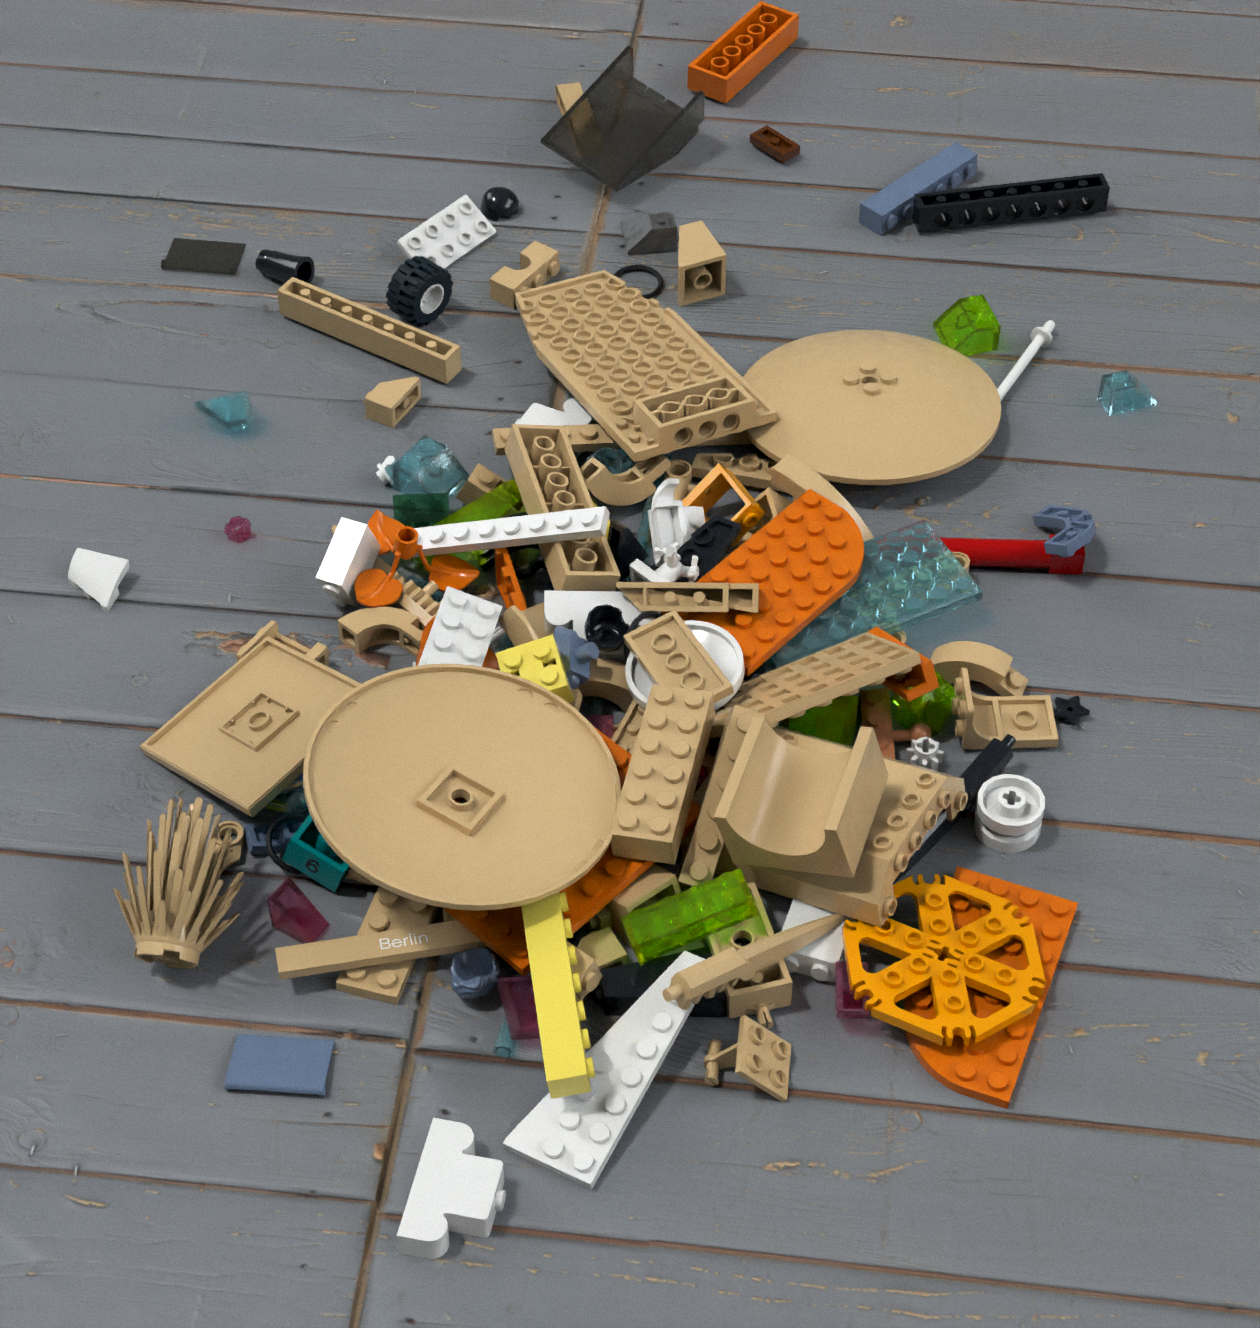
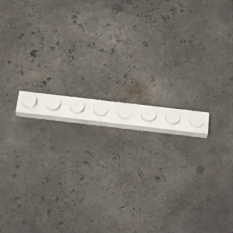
(513, 531)

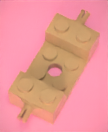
(770, 986)

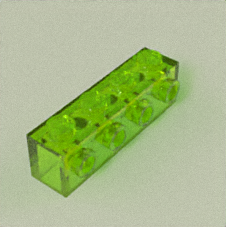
(689, 916)

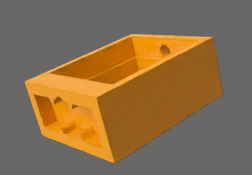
(718, 482)

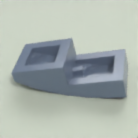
(256, 835)

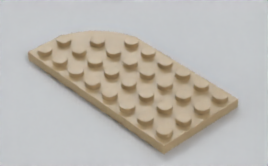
(819, 679)

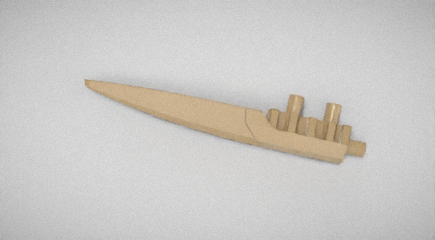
(413, 598)
(735, 964)

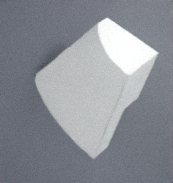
(97, 575)

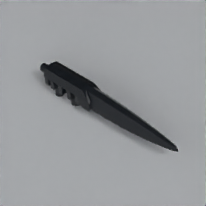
(986, 765)

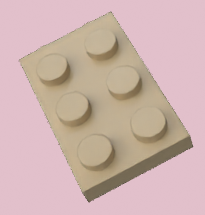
(988, 717)

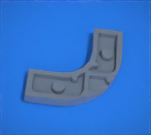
(1076, 527)

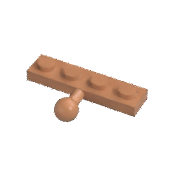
(877, 714)

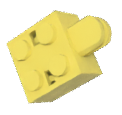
(539, 663)

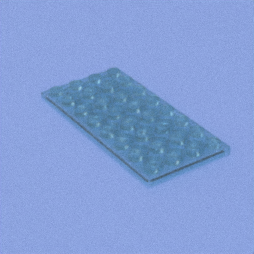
(902, 583)

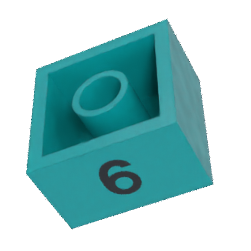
(314, 857)

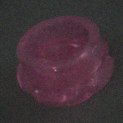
(242, 533)

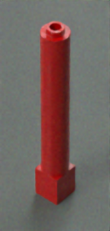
(1015, 554)

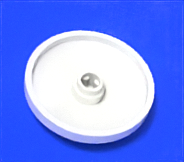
(719, 645)

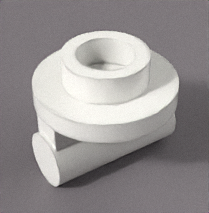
(385, 470)

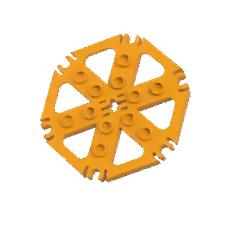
(949, 977)

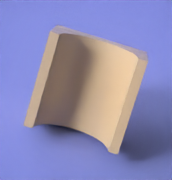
(800, 805)

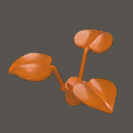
(377, 589)

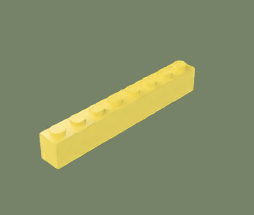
(555, 997)

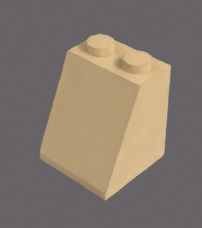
(699, 264)
(644, 891)

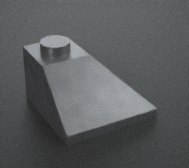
(650, 233)

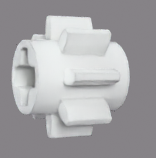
(925, 753)

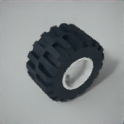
(419, 291)

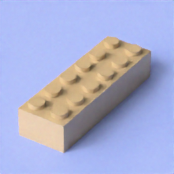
(662, 774)

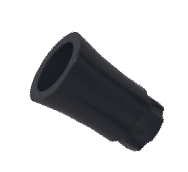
(284, 266)

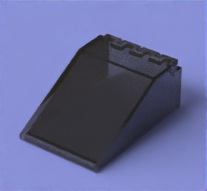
(620, 129)

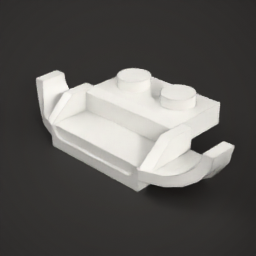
(670, 519)

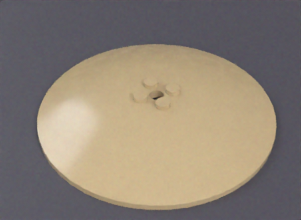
(874, 406)
(422, 735)

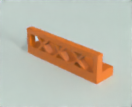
(921, 675)

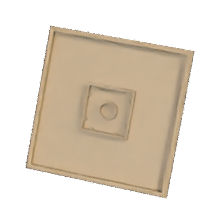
(250, 726)

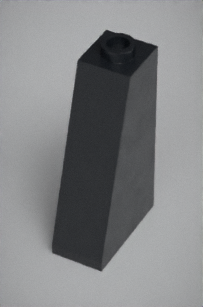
(627, 983)

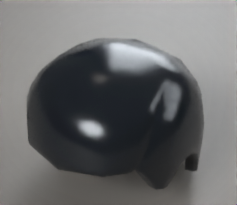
(499, 202)
(605, 628)

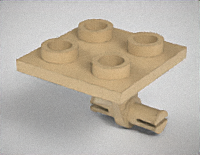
(758, 1058)

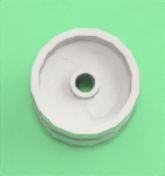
(1009, 813)

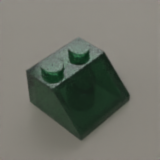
(421, 509)

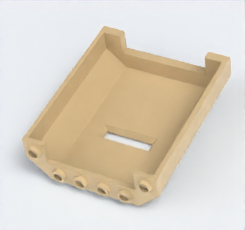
(903, 818)

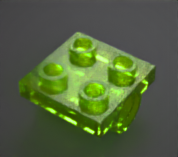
(928, 709)

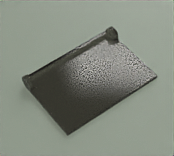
(203, 256)

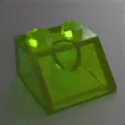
(969, 326)

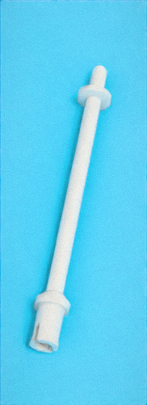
(1041, 338)

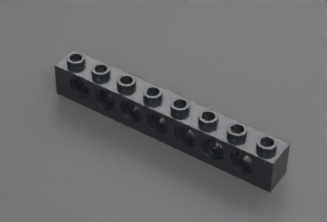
(1010, 202)

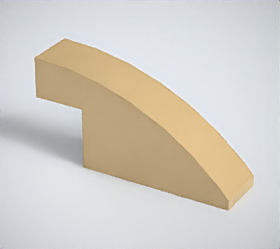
(797, 477)

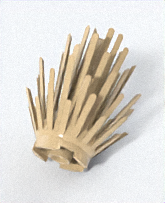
(179, 889)

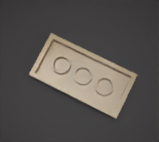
(676, 657)
(386, 980)

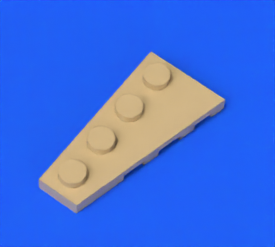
(747, 469)

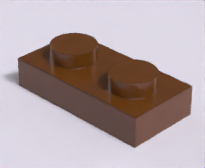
(774, 144)

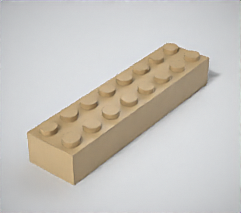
(553, 483)

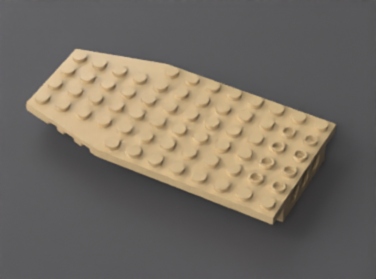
(637, 366)

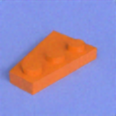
(507, 581)

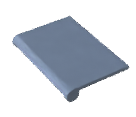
(279, 1064)

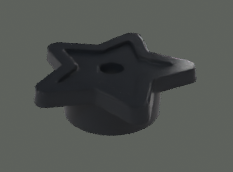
(1069, 717)

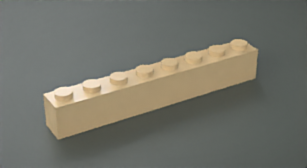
(370, 330)

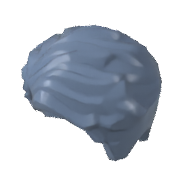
(475, 973)

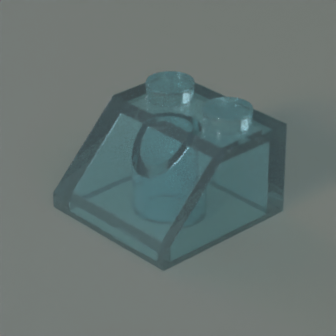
(428, 469)

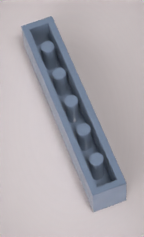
(896, 200)

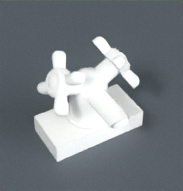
(669, 570)

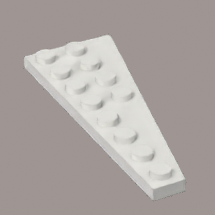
(581, 1130)

